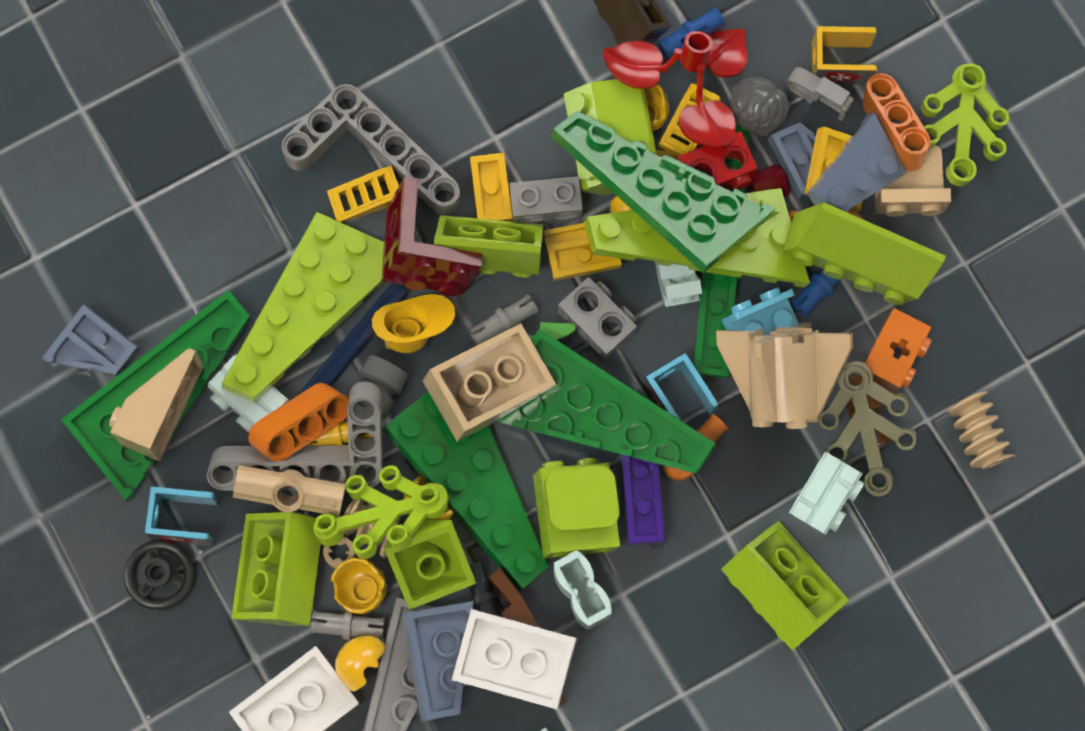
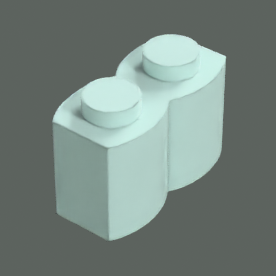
(576, 581)

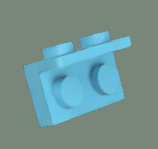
(767, 315)

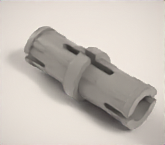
(503, 320)
(347, 625)

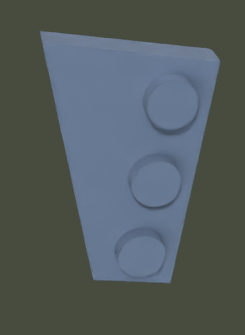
(860, 169)
(433, 648)

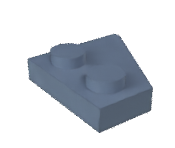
(794, 152)
(91, 345)

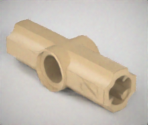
(266, 486)

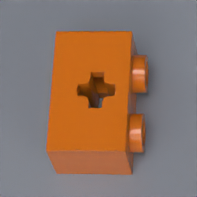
(902, 332)

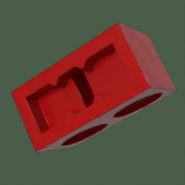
(712, 162)

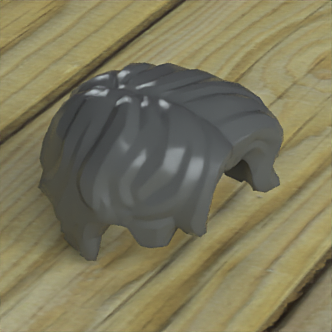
(759, 105)

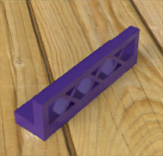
(642, 502)

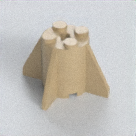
(785, 372)

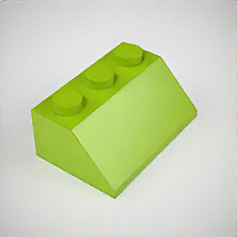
(616, 107)
(503, 244)
(277, 569)
(784, 585)

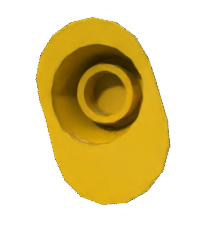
(412, 322)

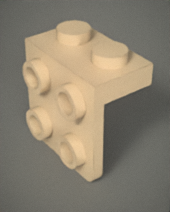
(916, 190)

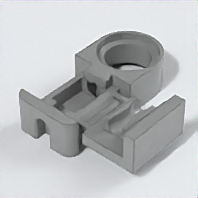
(814, 88)

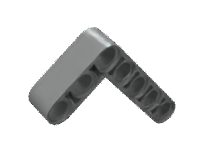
(376, 142)
(314, 457)

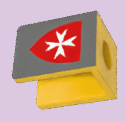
(842, 37)

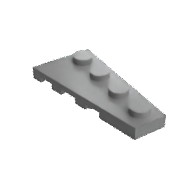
(394, 689)

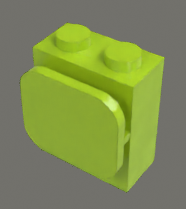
(576, 508)

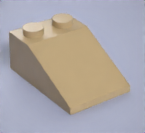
(488, 382)
(155, 408)

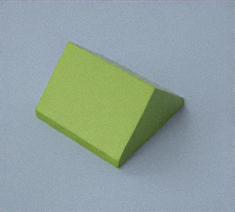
(431, 563)

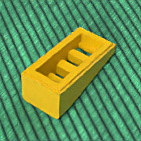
(689, 99)
(372, 179)

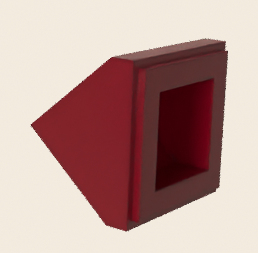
(770, 178)

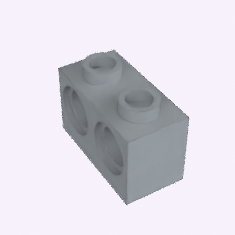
(546, 201)
(590, 323)

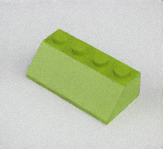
(861, 253)

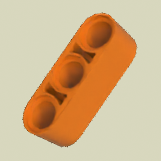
(896, 107)
(299, 422)

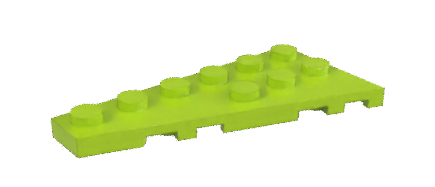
(759, 255)
(316, 293)

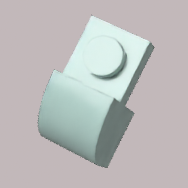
(678, 284)

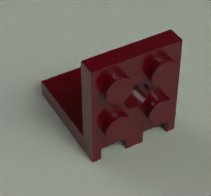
(417, 263)

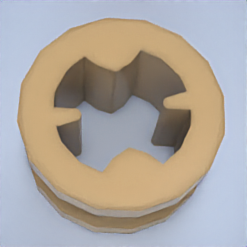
(335, 563)

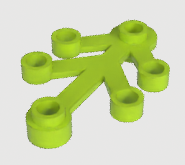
(966, 120)
(384, 513)

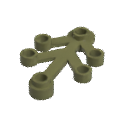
(866, 421)

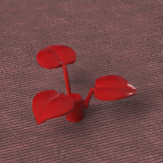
(723, 52)

